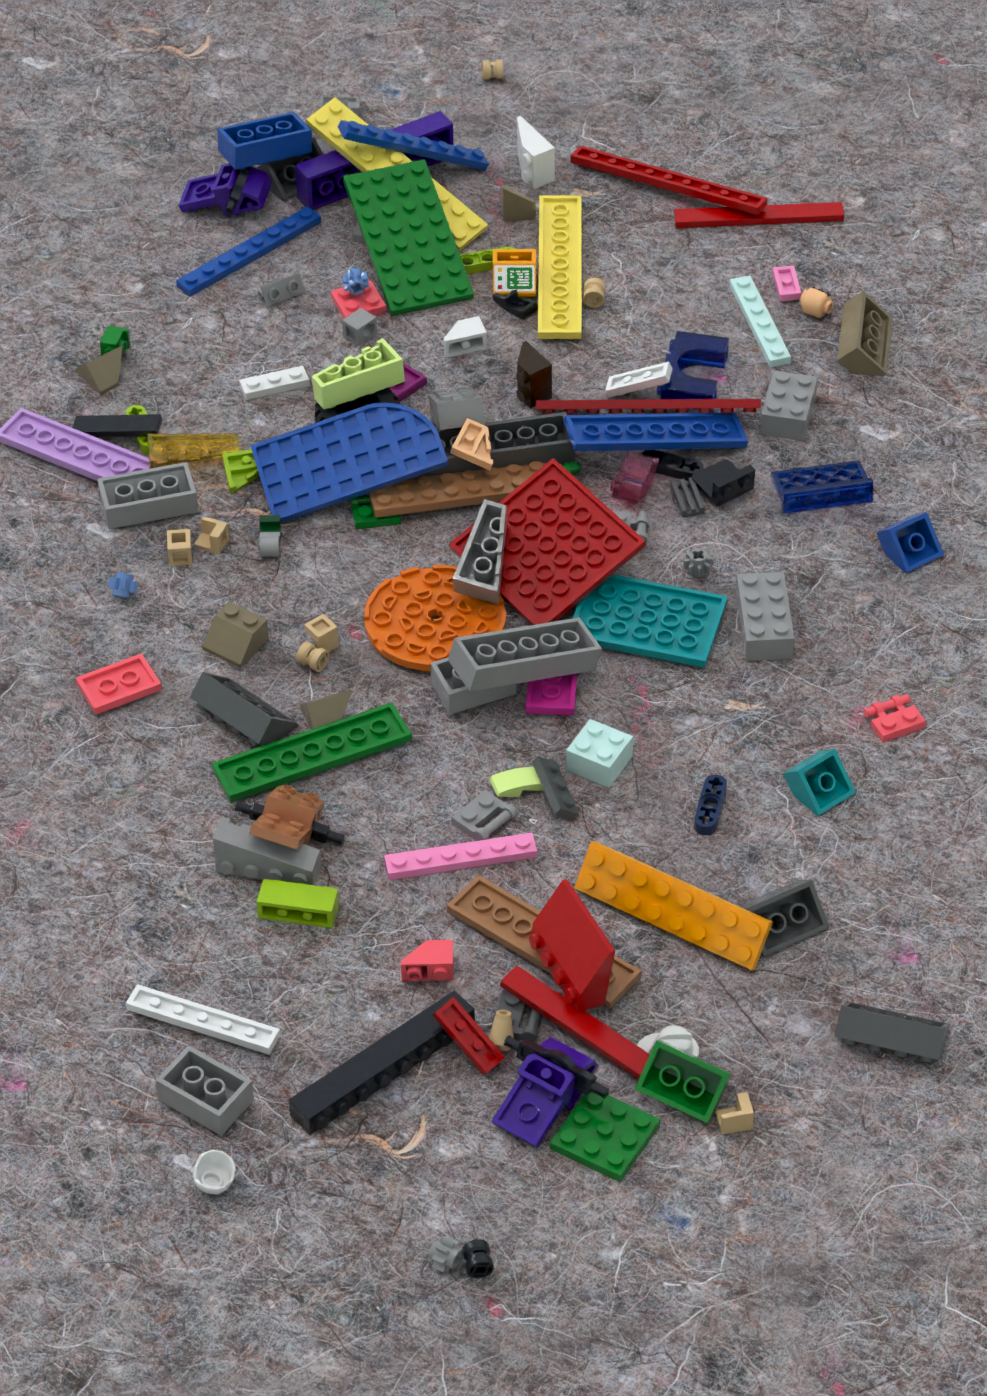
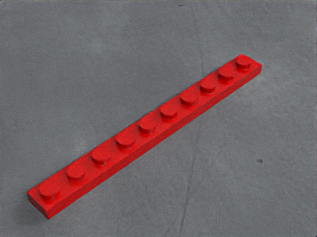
(669, 180)
(657, 405)

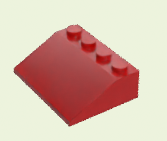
(573, 948)

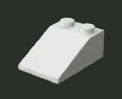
(534, 155)

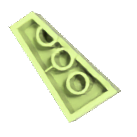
(359, 375)

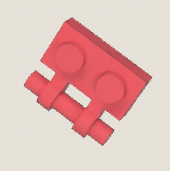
(897, 723)

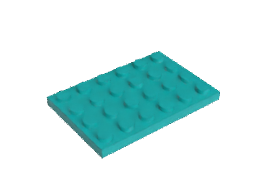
(653, 619)

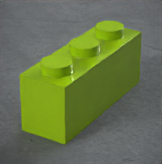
(298, 903)

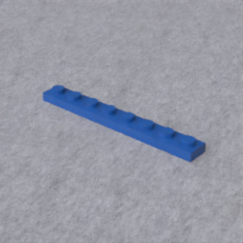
(413, 145)
(248, 251)

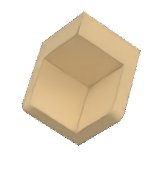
(213, 535)
(323, 632)
(736, 1118)

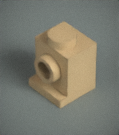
(179, 547)

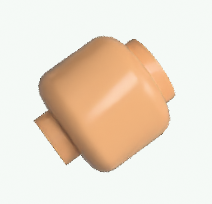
(816, 302)

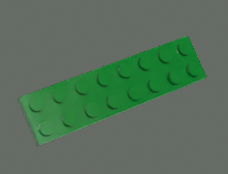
(311, 752)

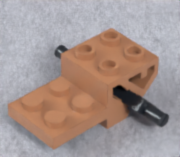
(289, 818)

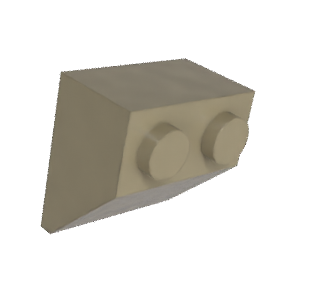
(236, 634)

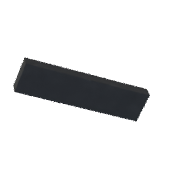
(118, 425)

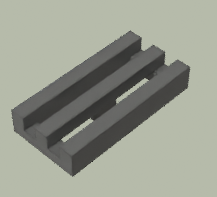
(684, 486)

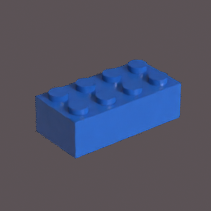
(264, 140)

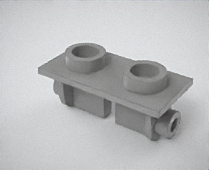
(281, 289)

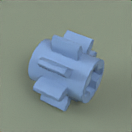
(355, 281)
(123, 585)

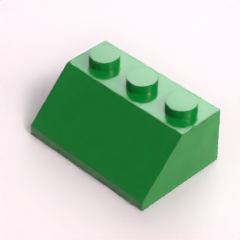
(683, 1081)

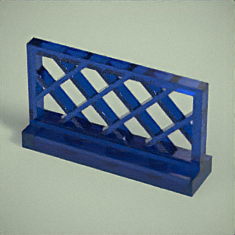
(819, 495)

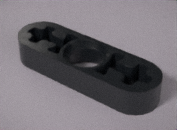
(677, 472)

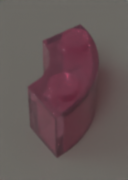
(634, 477)

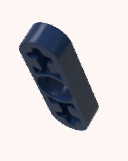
(708, 796)

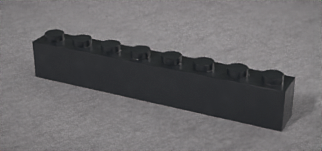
(372, 1068)

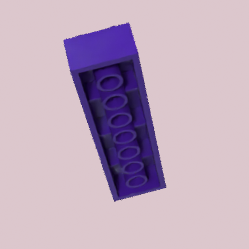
(321, 178)

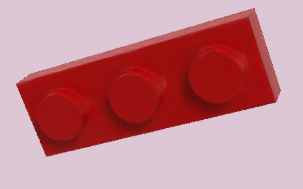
(468, 1036)

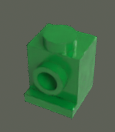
(114, 338)

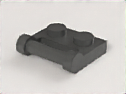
(517, 1008)

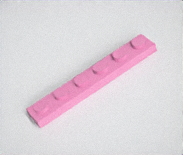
(460, 856)

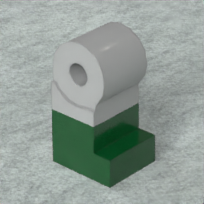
(270, 535)

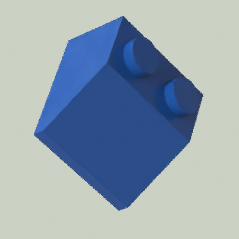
(911, 542)

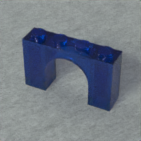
(692, 350)

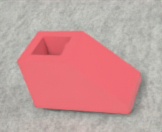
(429, 962)

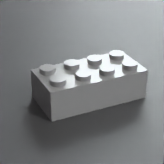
(764, 616)

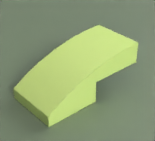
(514, 781)

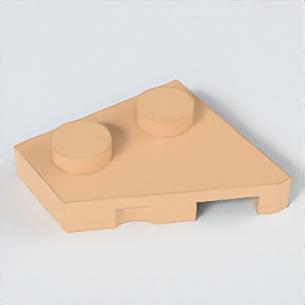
(473, 444)

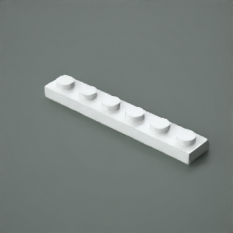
(203, 1019)

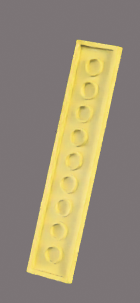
(462, 221)
(560, 268)

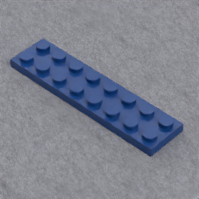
(655, 431)

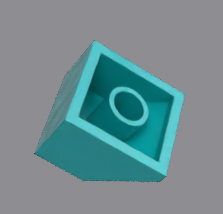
(820, 781)

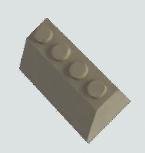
(864, 336)

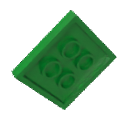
(605, 1135)

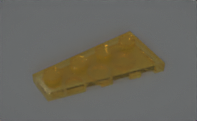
(180, 448)

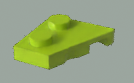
(239, 469)

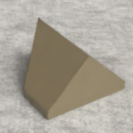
(516, 205)
(103, 371)
(325, 709)

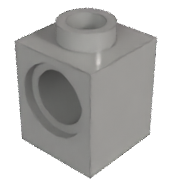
(359, 327)

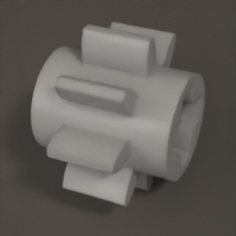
(697, 563)
(445, 1254)

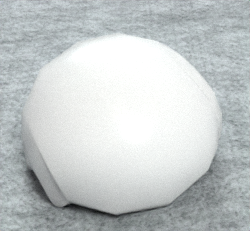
(214, 1172)

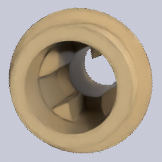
(501, 1029)

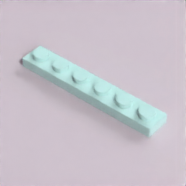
(760, 321)

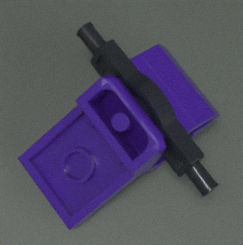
(232, 189)
(547, 1082)

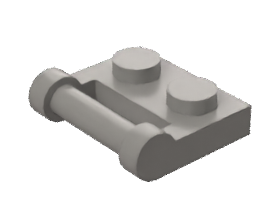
(479, 812)

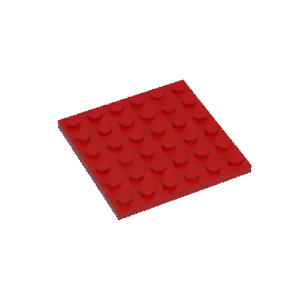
(557, 544)

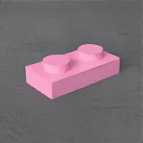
(786, 283)

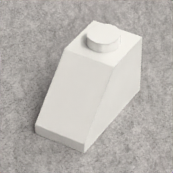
(465, 337)

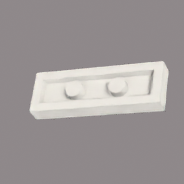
(639, 379)
(274, 382)

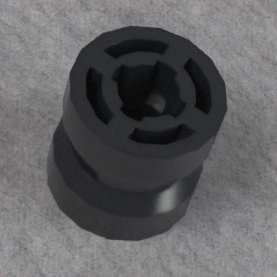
(477, 1256)

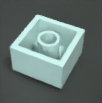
(599, 753)

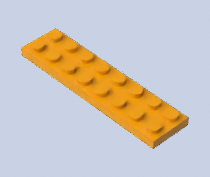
(673, 905)

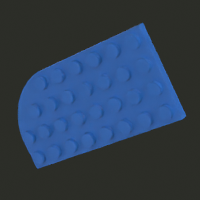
(346, 457)

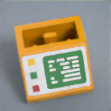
(514, 271)

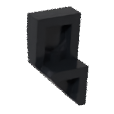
(517, 306)

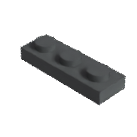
(555, 788)

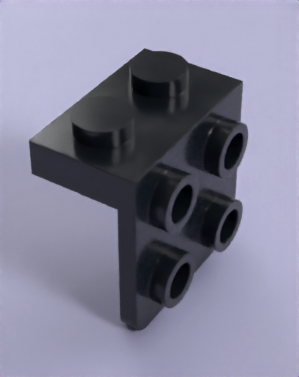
(724, 481)

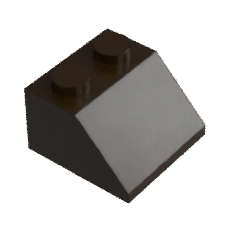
(533, 376)

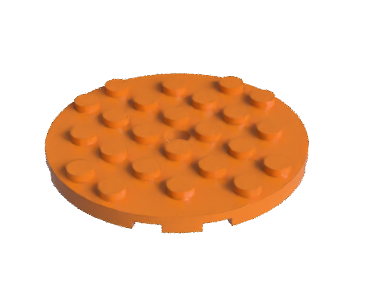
(402, 610)

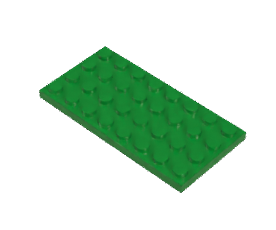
(408, 237)

